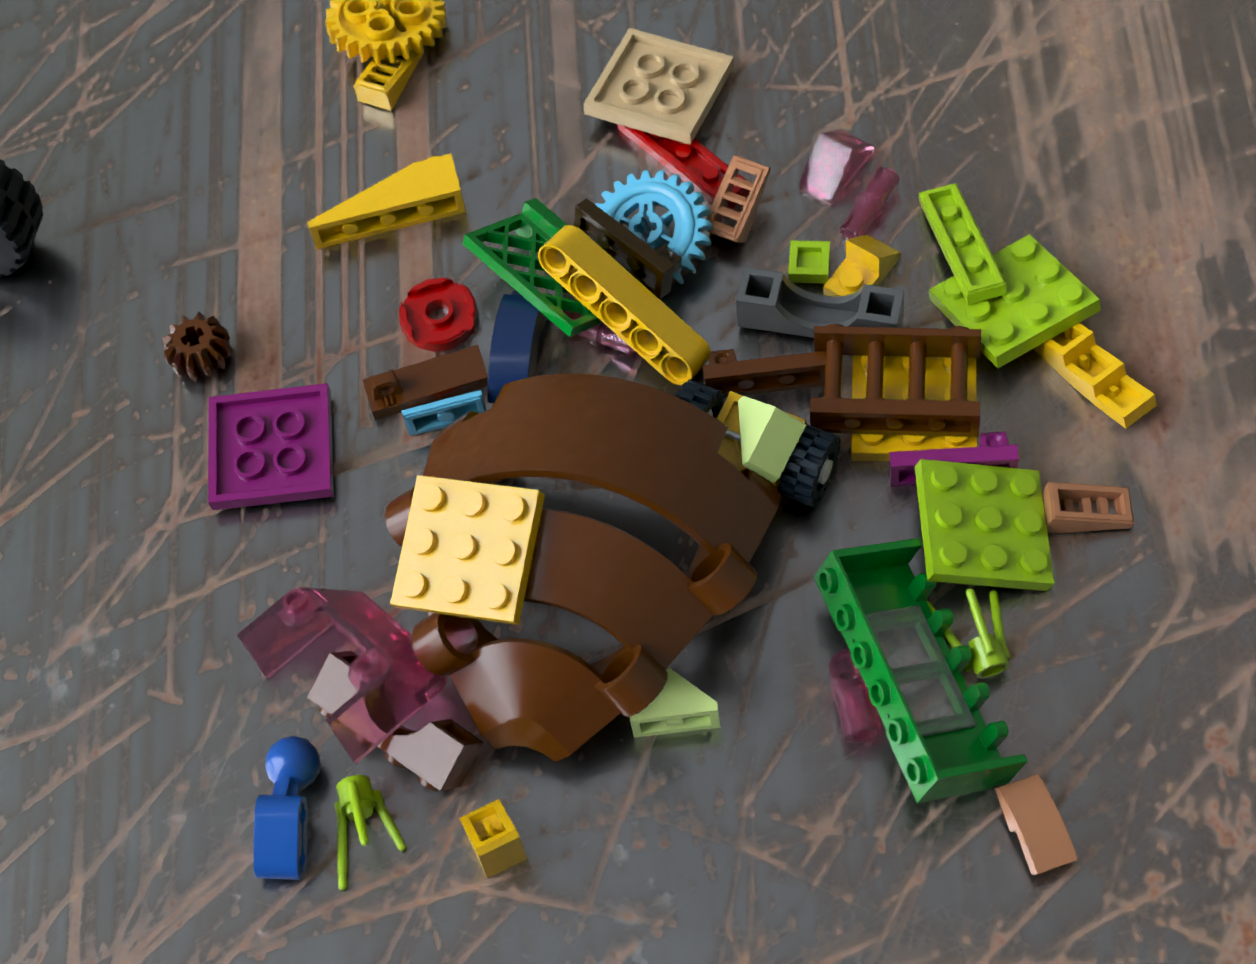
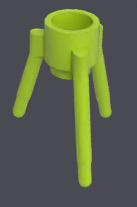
(988, 653)
(357, 804)

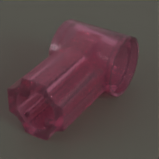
(856, 712)

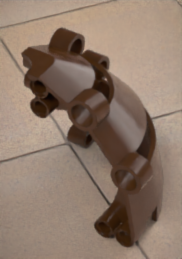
(630, 444)

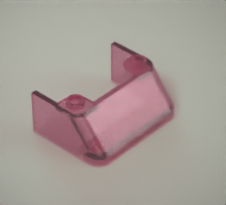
(386, 674)

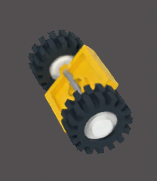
(809, 463)

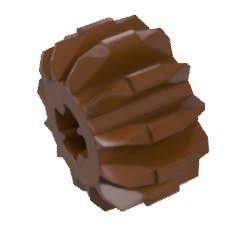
(197, 346)

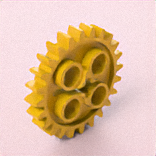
(384, 27)

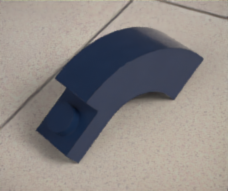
(513, 343)

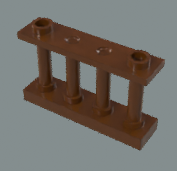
(890, 416)

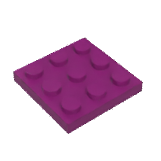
(270, 447)

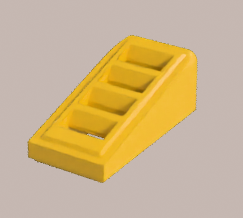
(385, 96)

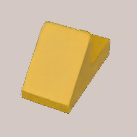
(865, 263)

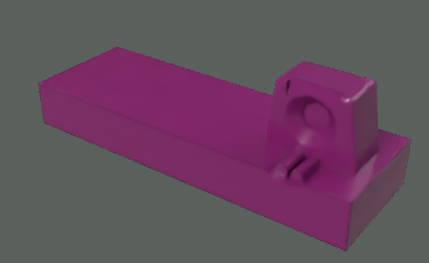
(993, 451)

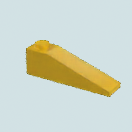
(406, 198)

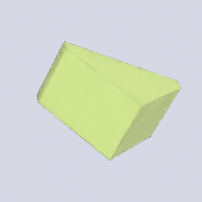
(766, 437)
(676, 709)

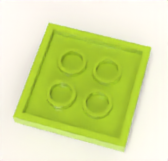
(1038, 305)
(983, 525)

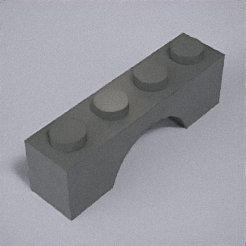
(775, 304)

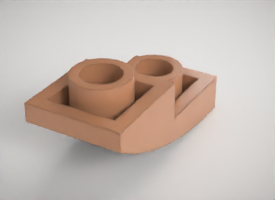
(1037, 823)

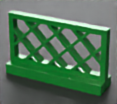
(534, 228)

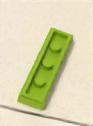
(962, 244)

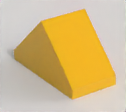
(493, 838)

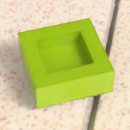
(809, 261)

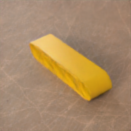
(624, 304)

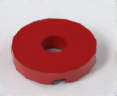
(441, 333)

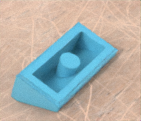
(442, 412)

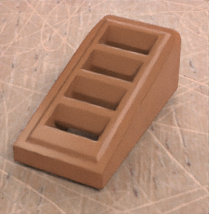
(725, 194)
(1085, 520)

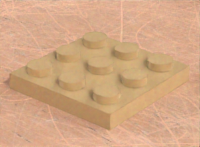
(659, 86)

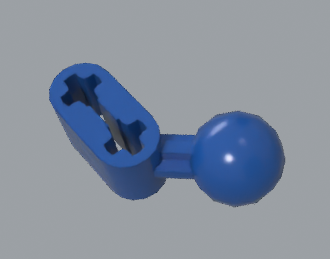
(283, 816)

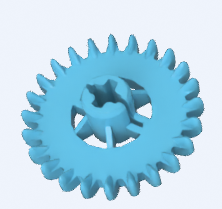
(672, 196)

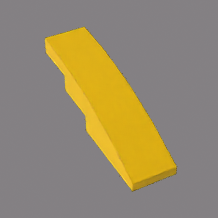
(1097, 375)

